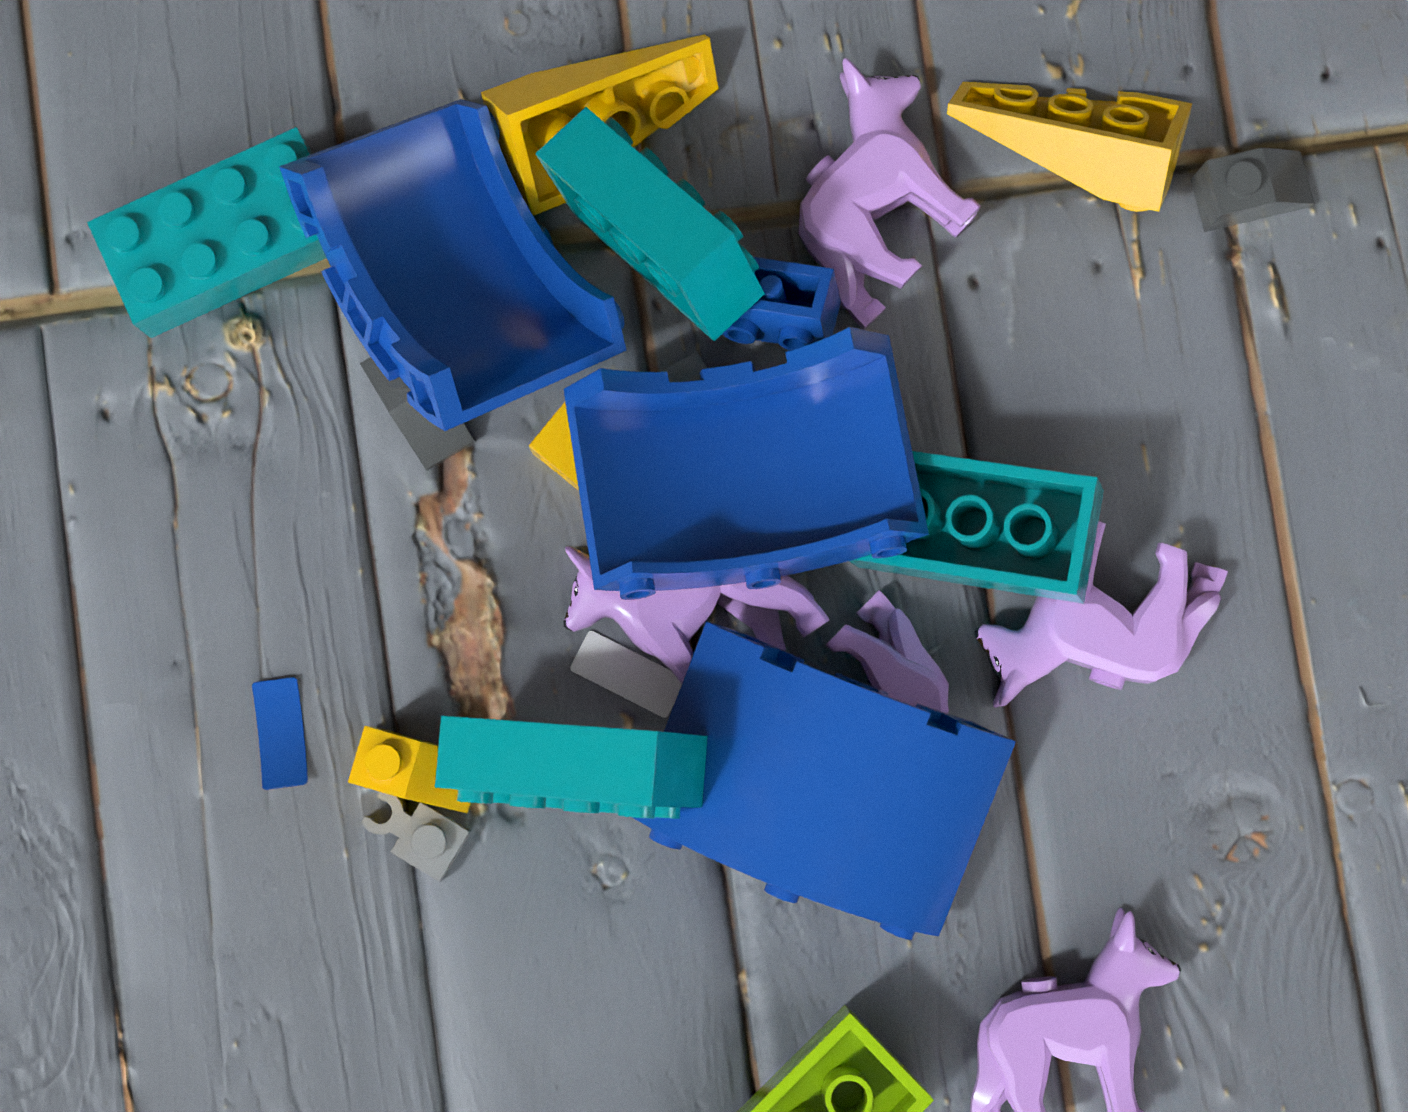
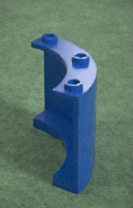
(448, 265)
(745, 468)
(831, 784)

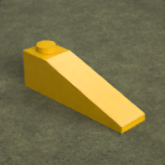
(635, 88)
(1109, 148)

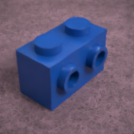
(796, 306)

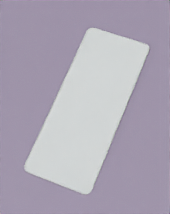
(626, 674)

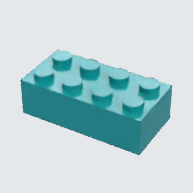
(653, 221)
(207, 237)
(1001, 528)
(571, 767)

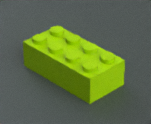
(841, 1072)

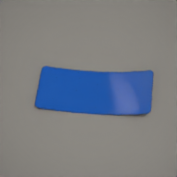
(280, 733)

